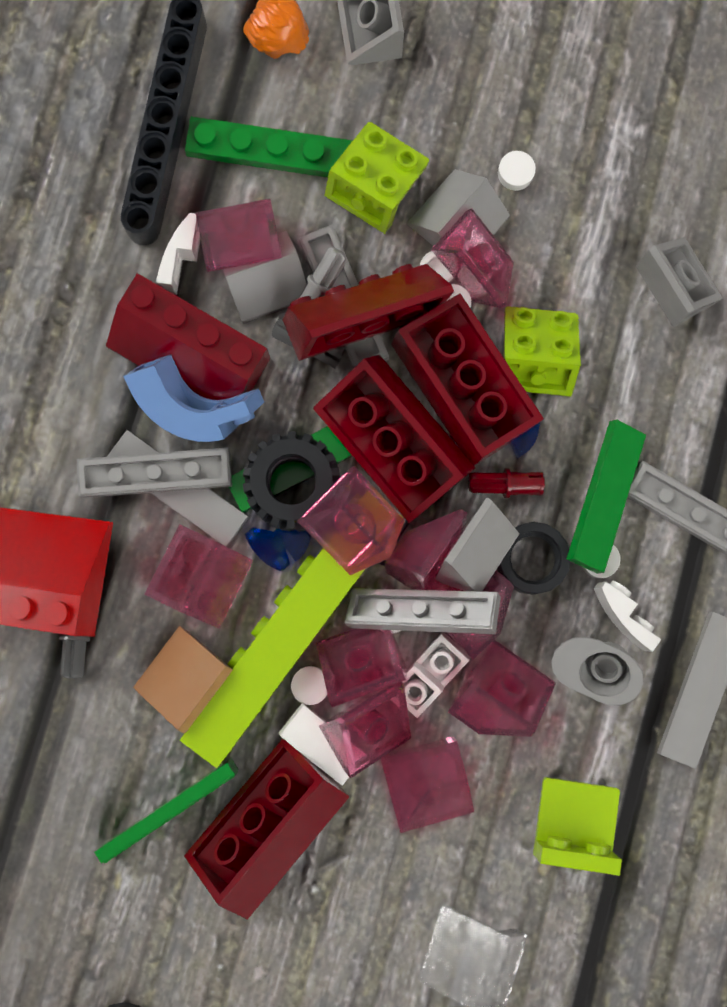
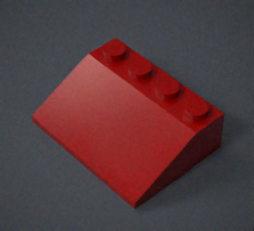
(52, 571)

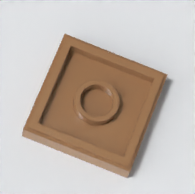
(182, 679)

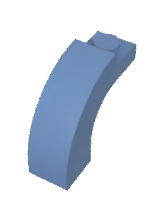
(181, 411)

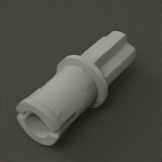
(325, 274)

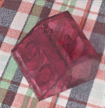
(199, 577)

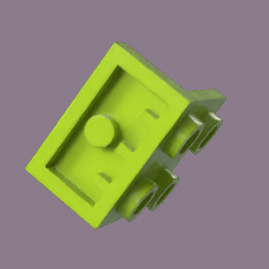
(374, 176)
(542, 349)
(577, 826)

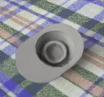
(598, 670)

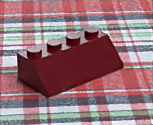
(363, 310)
(207, 352)
(466, 379)
(393, 437)
(264, 829)

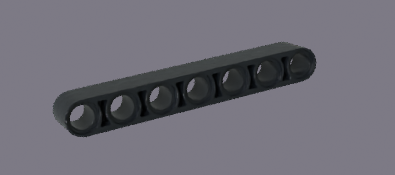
(168, 136)

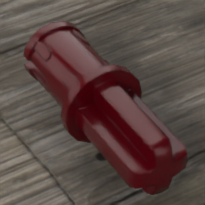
(507, 483)

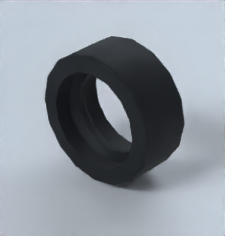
(561, 564)

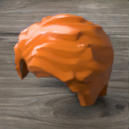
(277, 28)

